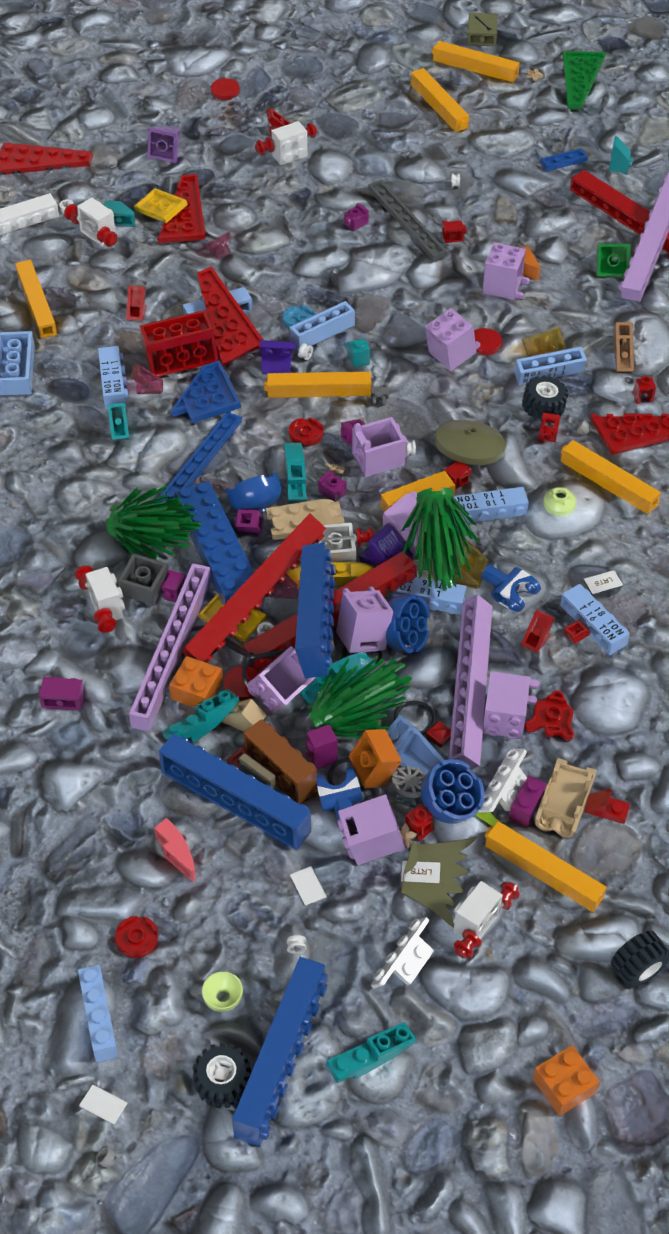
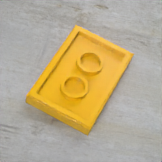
(160, 205)
(245, 630)

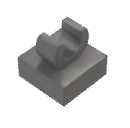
(379, 392)

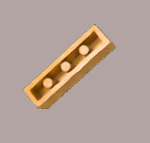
(435, 482)

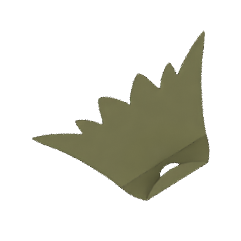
(435, 894)

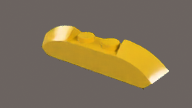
(345, 572)

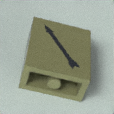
(482, 29)

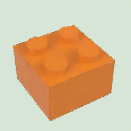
(195, 682)
(374, 758)
(566, 1080)

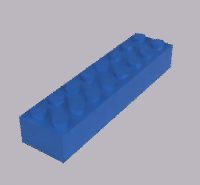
(216, 540)
(315, 610)
(235, 791)
(279, 1052)

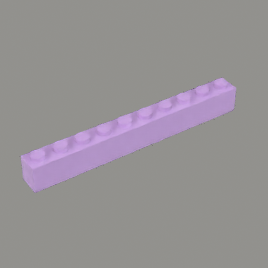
(649, 247)
(170, 648)
(471, 682)

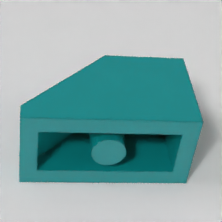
(620, 157)
(122, 214)
(358, 352)
(118, 421)

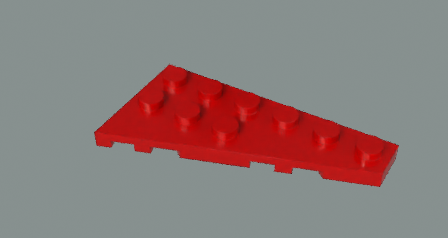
(38, 158)
(189, 222)
(232, 328)
(631, 430)

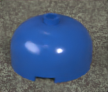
(255, 493)
(408, 624)
(452, 792)

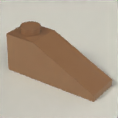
(623, 346)

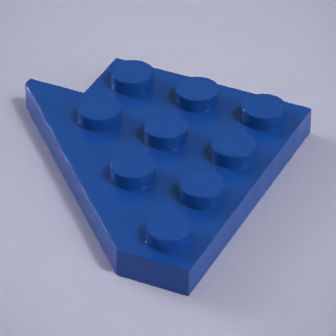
(207, 395)

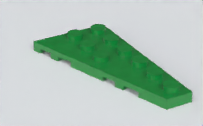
(580, 75)

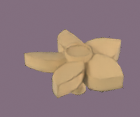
(534, 74)
(336, 468)
(406, 835)

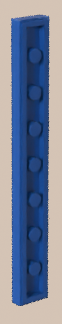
(203, 454)

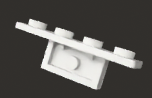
(506, 782)
(407, 958)

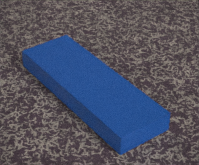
(563, 159)

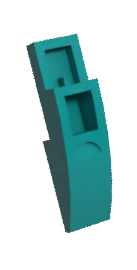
(295, 472)
(311, 690)
(207, 717)
(372, 1054)

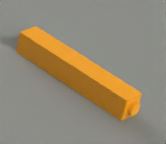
(475, 61)
(439, 100)
(36, 299)
(318, 384)
(610, 476)
(545, 866)

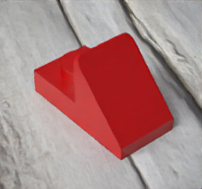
(275, 120)
(136, 303)
(538, 631)
(604, 806)

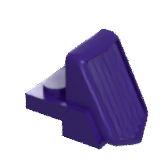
(276, 356)
(384, 546)

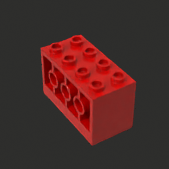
(179, 343)

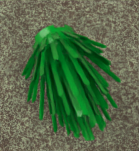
(150, 522)
(440, 535)
(348, 701)

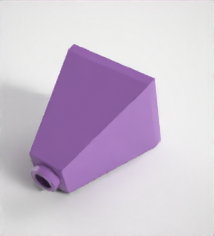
(164, 143)

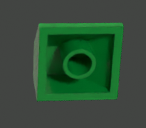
(612, 259)

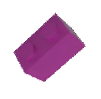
(61, 693)
(321, 747)
(527, 801)

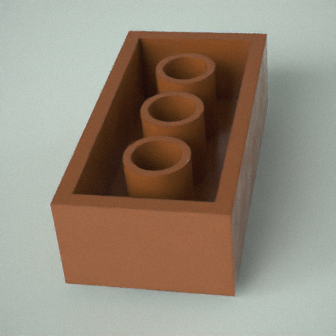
(291, 771)

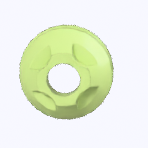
(559, 506)
(219, 983)

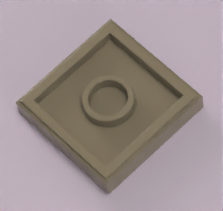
(251, 767)

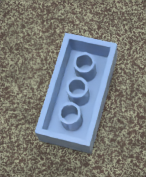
(16, 362)

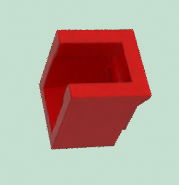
(453, 231)
(644, 385)
(549, 433)
(459, 473)
(420, 821)

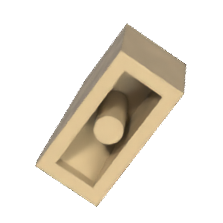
(244, 715)

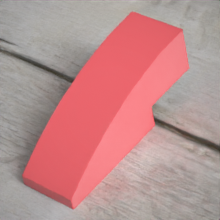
(175, 848)

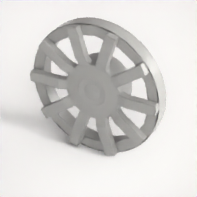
(410, 781)

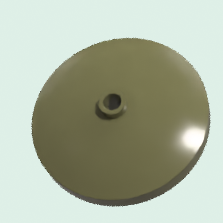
(470, 442)

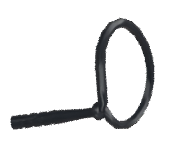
(251, 657)

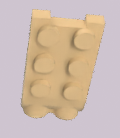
(288, 517)
(565, 799)

